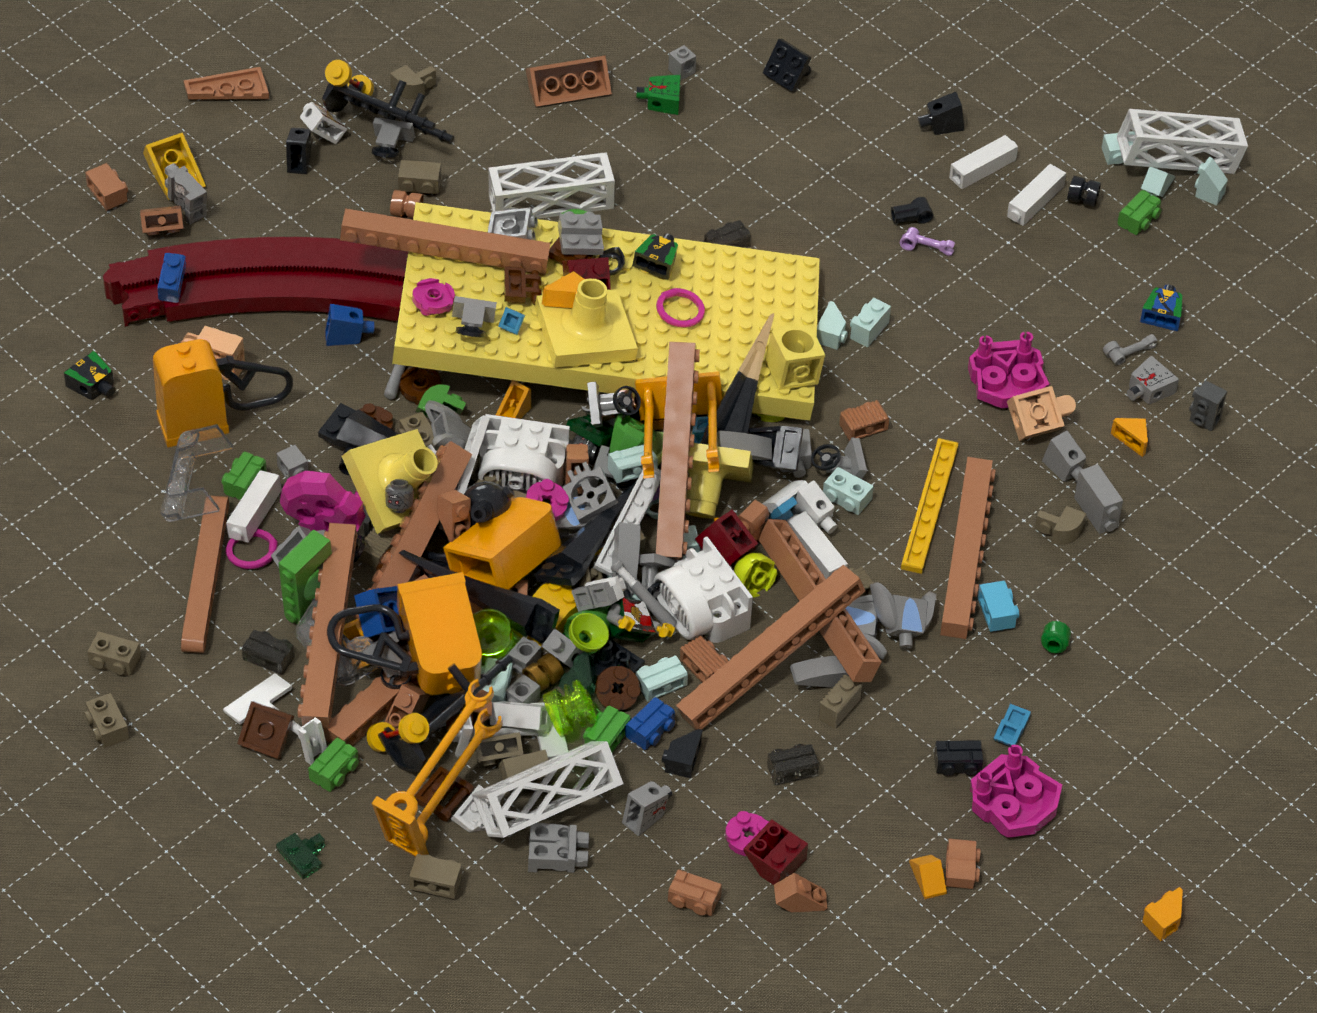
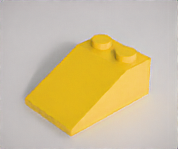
(170, 151)
(561, 598)

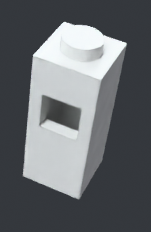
(520, 715)

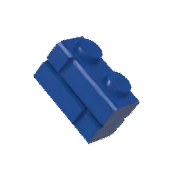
(171, 277)
(650, 724)

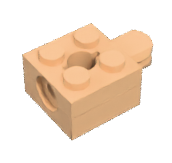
(222, 344)
(1039, 412)

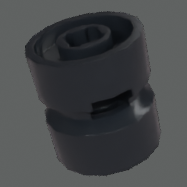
(1077, 188)

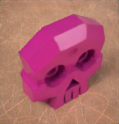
(1006, 369)
(320, 500)
(1005, 785)

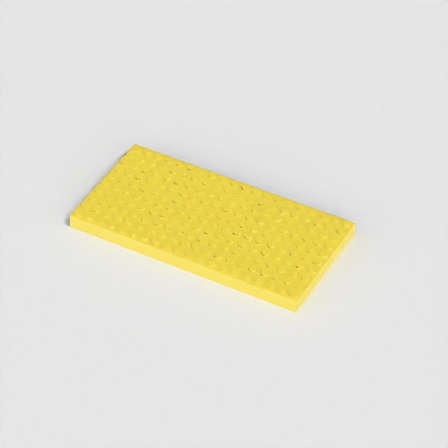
(733, 282)

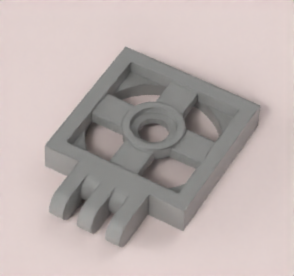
(582, 479)

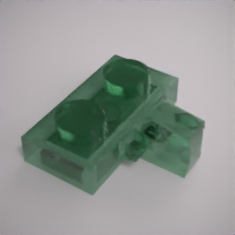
(302, 853)

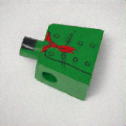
(662, 93)

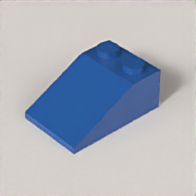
(377, 622)

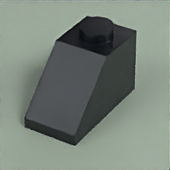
(683, 754)

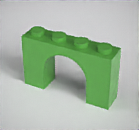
(296, 574)

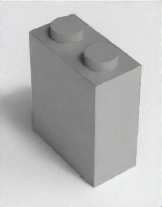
(1098, 499)

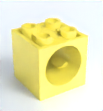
(795, 357)

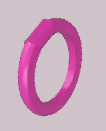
(683, 293)
(273, 544)

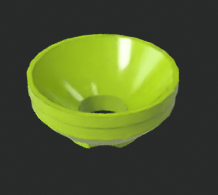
(593, 627)

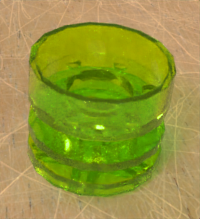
(493, 634)
(568, 708)

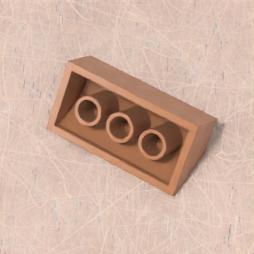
(569, 81)

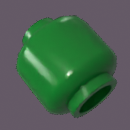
(1056, 637)

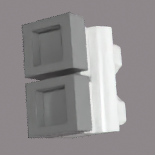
(599, 593)

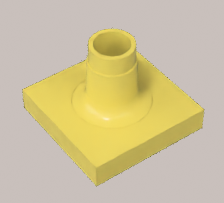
(590, 331)
(383, 461)
(706, 486)

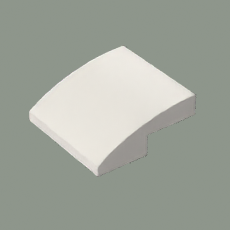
(784, 494)

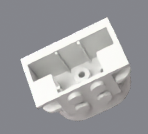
(523, 452)
(705, 595)

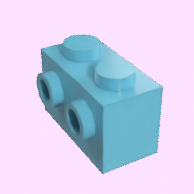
(998, 605)

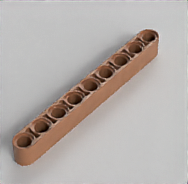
(204, 578)

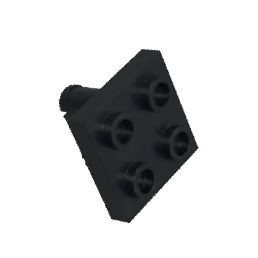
(787, 65)
(616, 655)

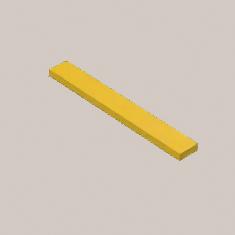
(929, 506)

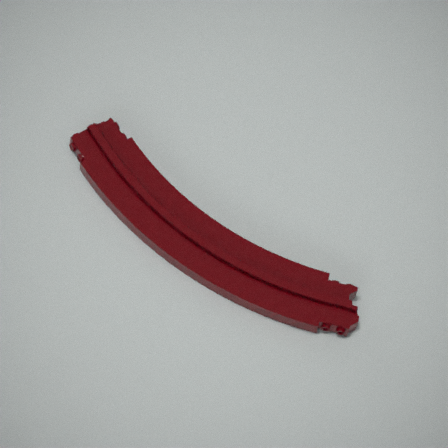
(263, 277)

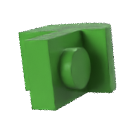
(439, 394)

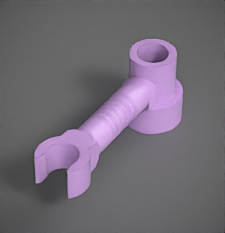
(912, 237)

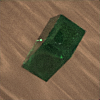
(583, 670)

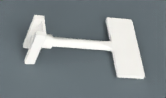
(268, 691)
(547, 738)

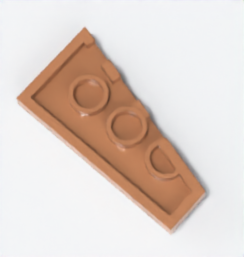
(230, 85)

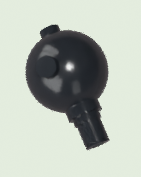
(488, 501)

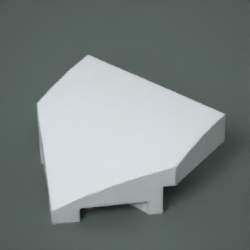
(468, 815)

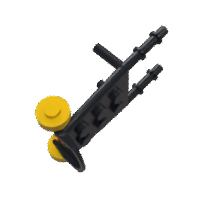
(360, 93)
(417, 728)

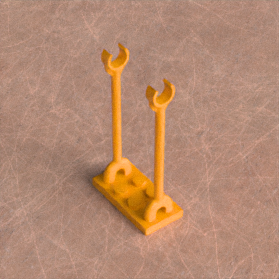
(653, 399)
(401, 826)

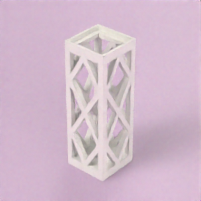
(1228, 141)
(565, 188)
(599, 761)

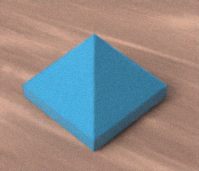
(511, 320)

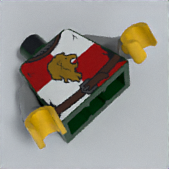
(632, 621)

